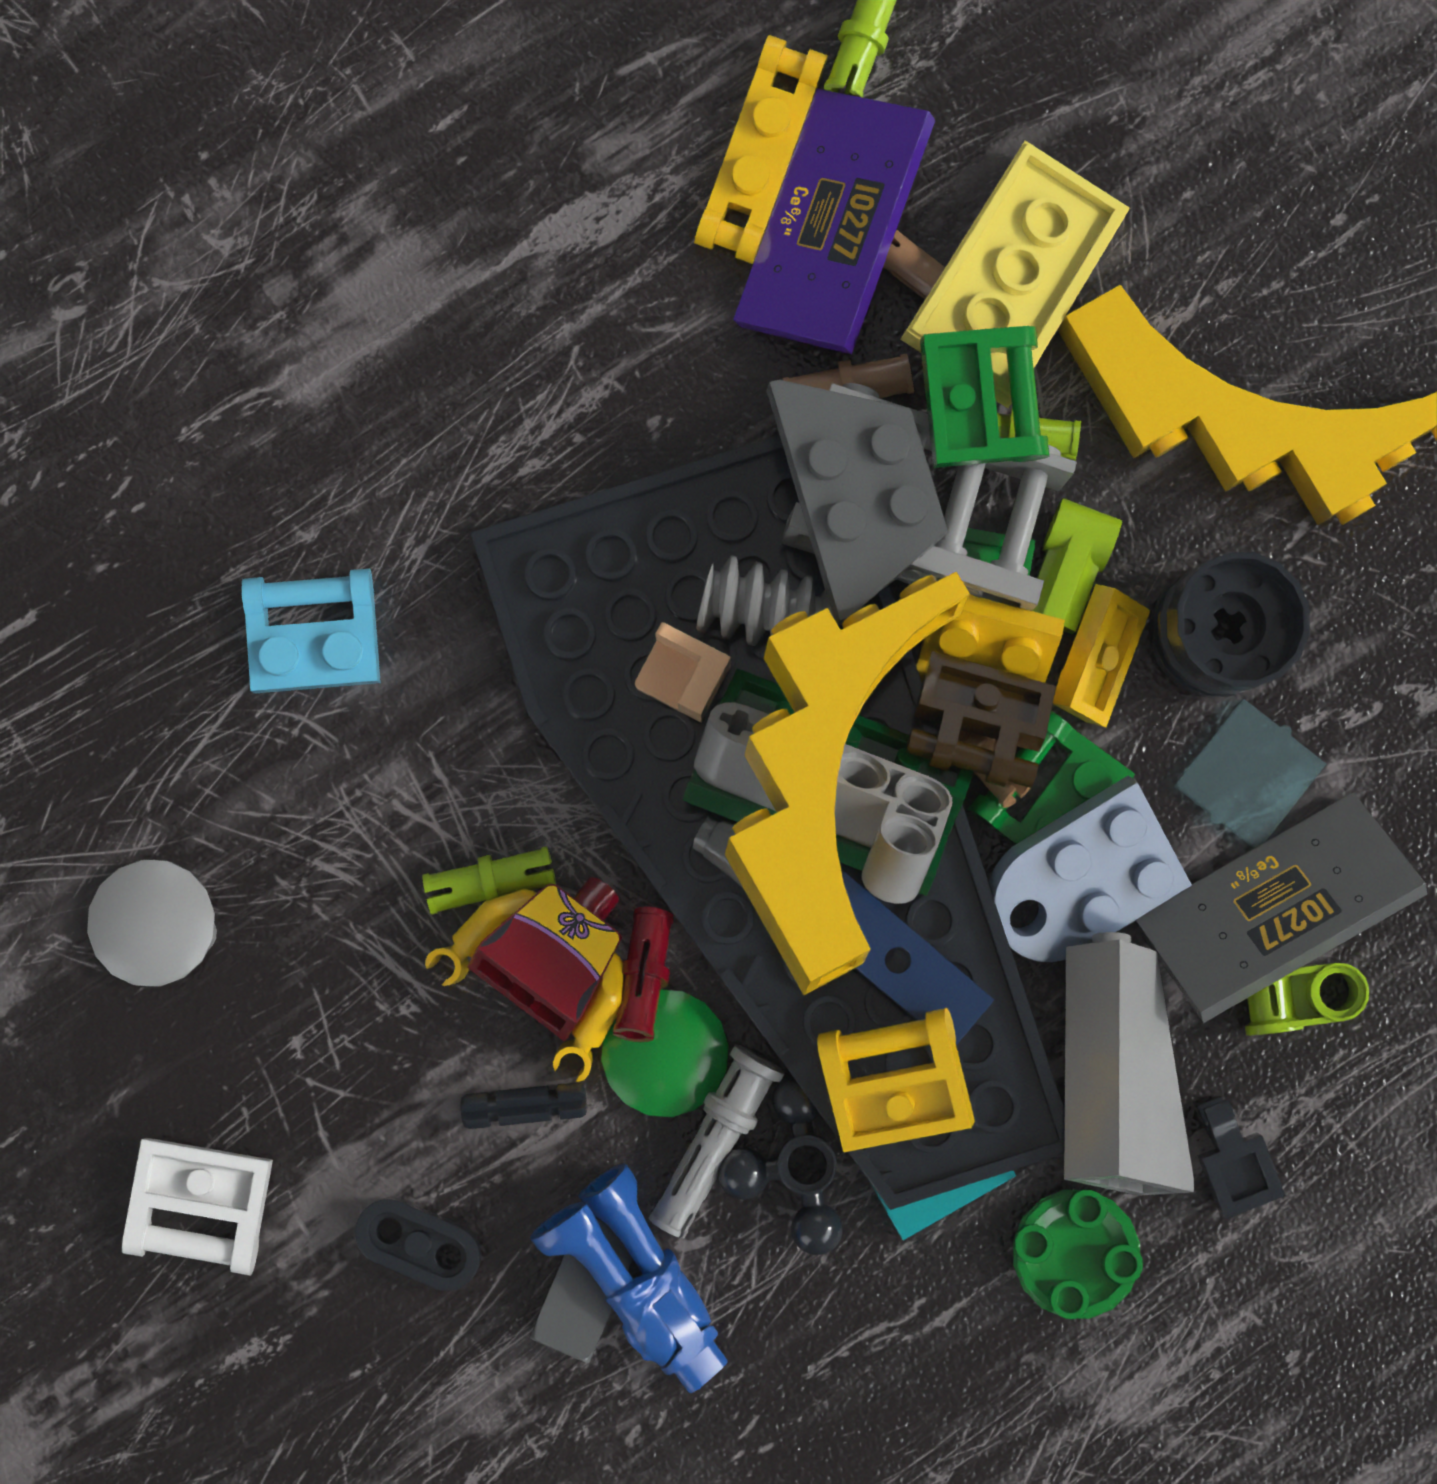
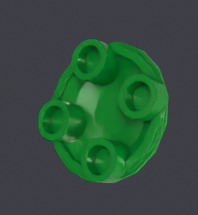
(677, 1066)
(1077, 1254)

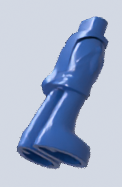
(657, 1309)

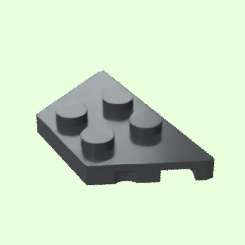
(858, 488)

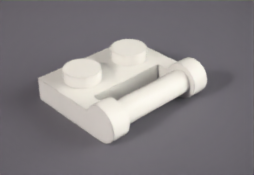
(197, 1184)

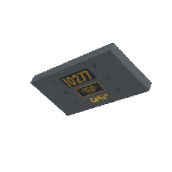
(1280, 906)

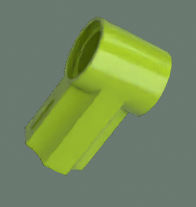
(1075, 550)

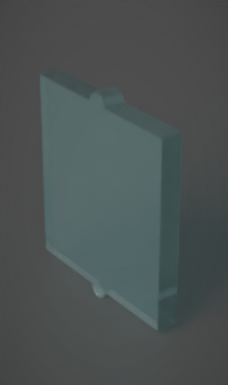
(1250, 774)

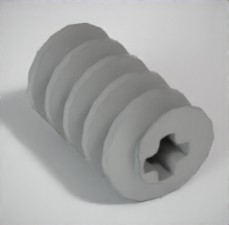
(753, 602)

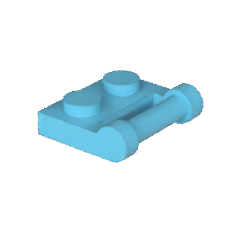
(311, 652)

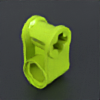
(1297, 1000)

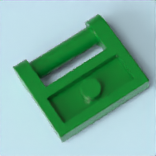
(964, 400)
(1078, 779)

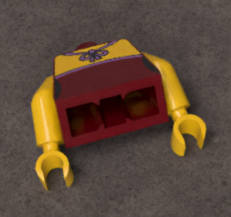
(549, 959)

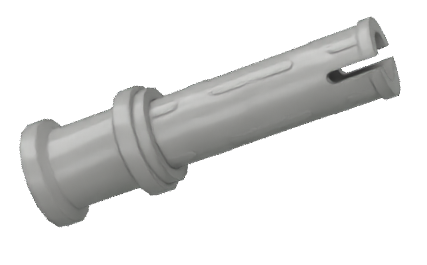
(728, 1115)

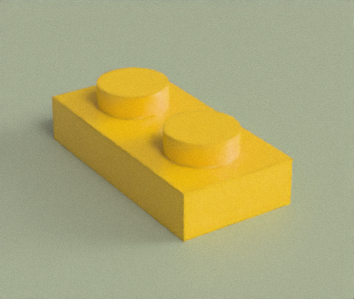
(1100, 655)

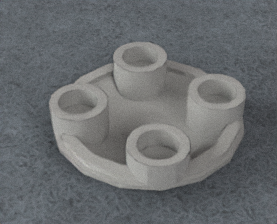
(151, 923)

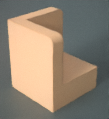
(683, 672)

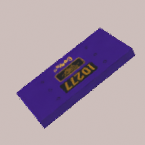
(834, 220)

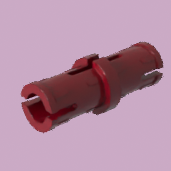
(650, 935)

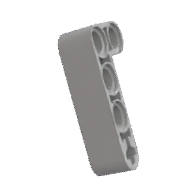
(875, 805)

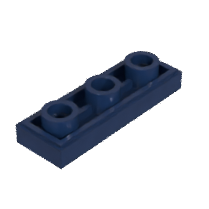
(930, 978)

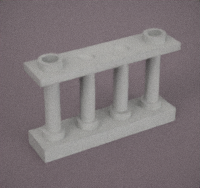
(1003, 579)

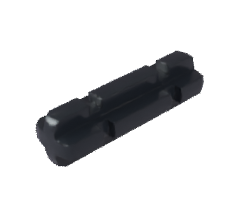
(523, 1105)

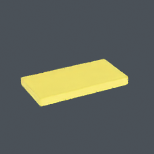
(1022, 257)

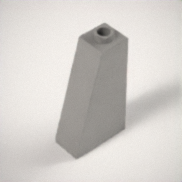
(1121, 1073)

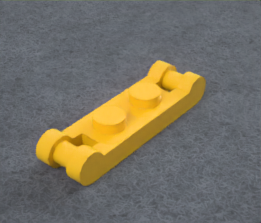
(760, 149)

